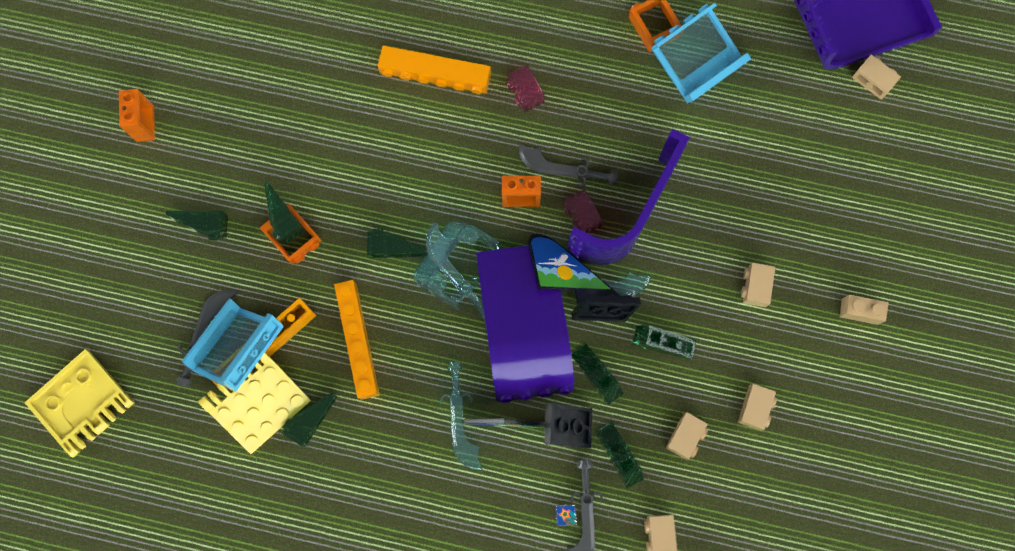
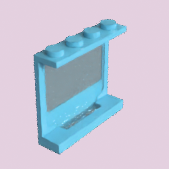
(698, 53)
(232, 345)

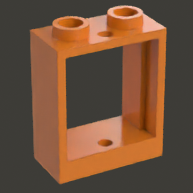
(639, 25)
(138, 116)
(521, 194)
(298, 256)

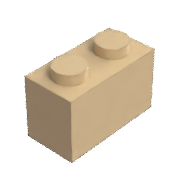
(876, 77)
(758, 285)
(864, 309)
(757, 407)
(686, 436)
(661, 533)

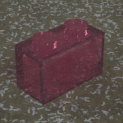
(525, 88)
(582, 212)

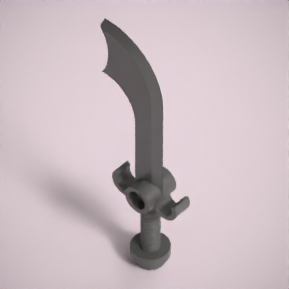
(535, 161)
(209, 310)
(587, 540)

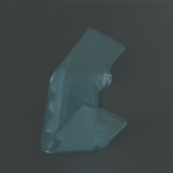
(428, 274)

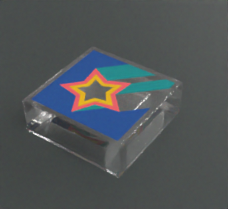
(566, 515)

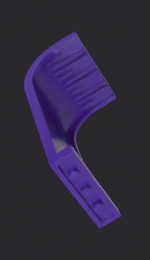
(860, 28)
(605, 252)
(523, 328)

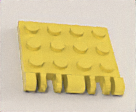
(76, 400)
(258, 406)

